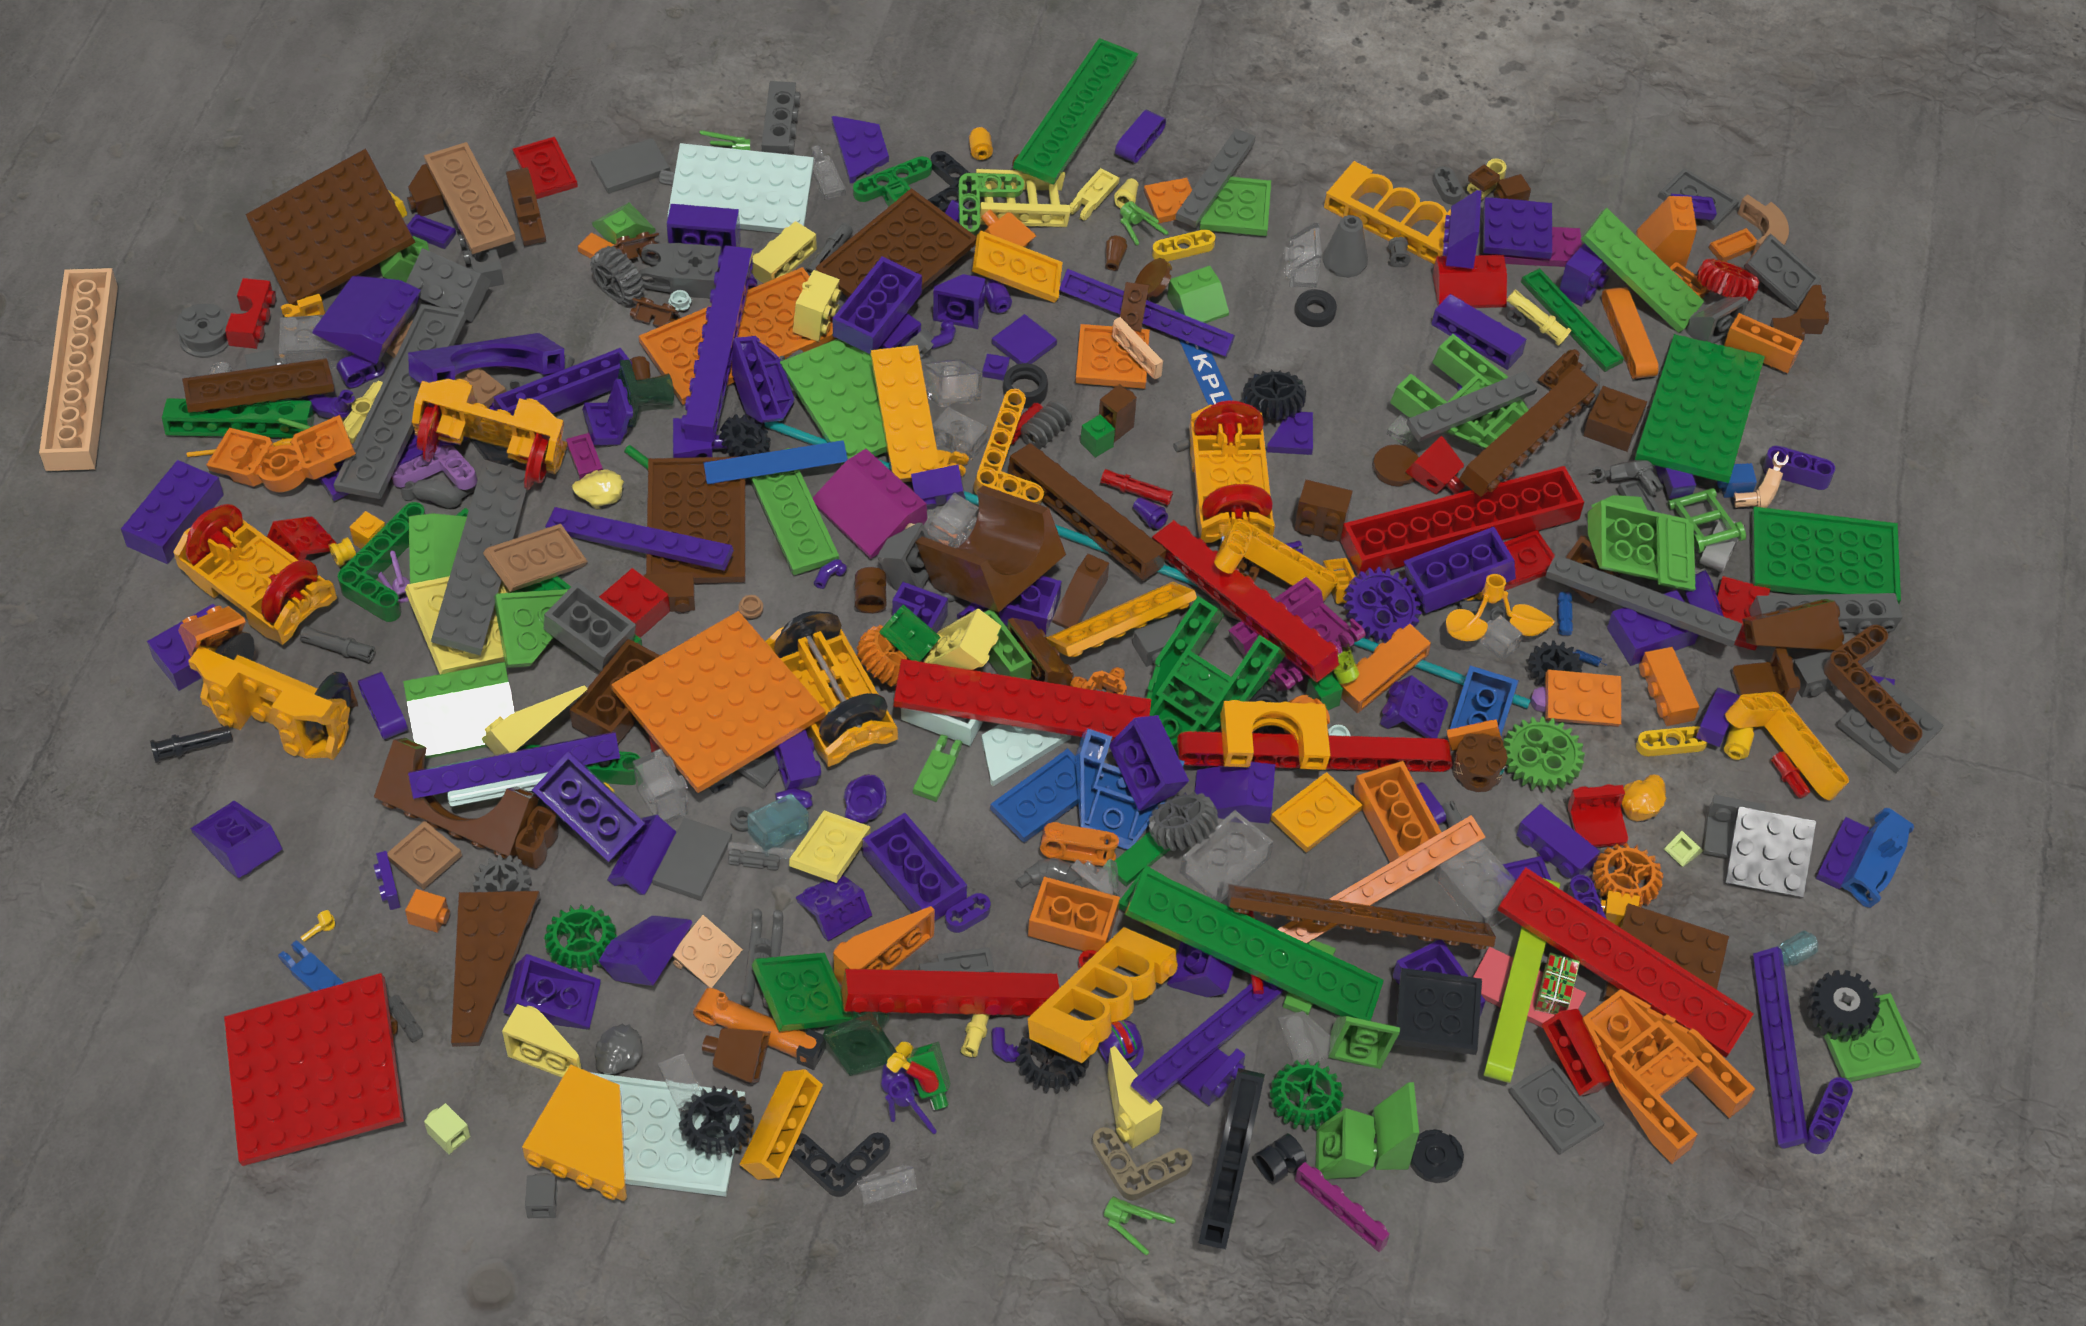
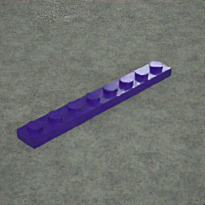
(1154, 315)
(642, 538)
(510, 765)
(1204, 1041)
(1780, 1048)

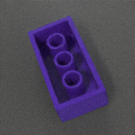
(877, 305)
(171, 510)
(1458, 569)
(589, 806)
(913, 867)

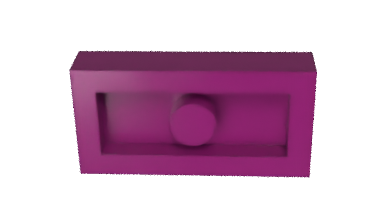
(583, 454)

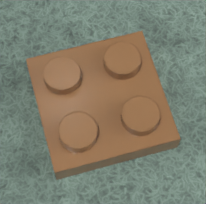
(424, 854)

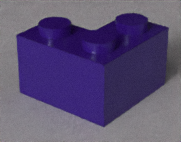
(924, 604)

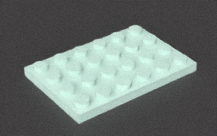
(763, 185)
(654, 1142)

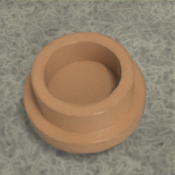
(751, 606)

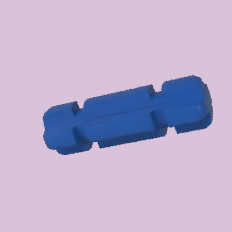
(1565, 613)

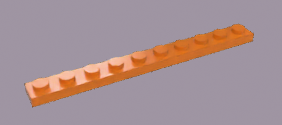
(1396, 874)

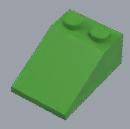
(1361, 1041)
(1396, 1129)

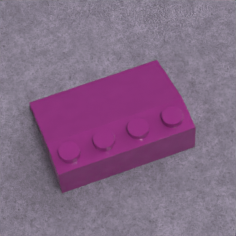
(869, 502)

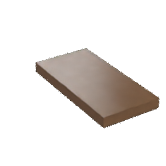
(535, 557)

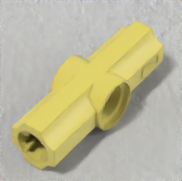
(360, 409)

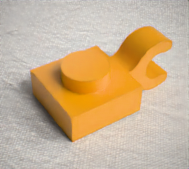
(306, 307)

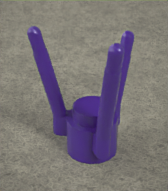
(903, 1093)

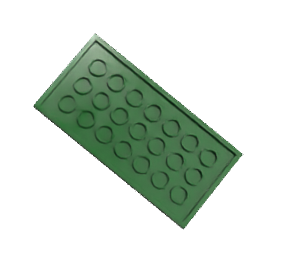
(1700, 408)

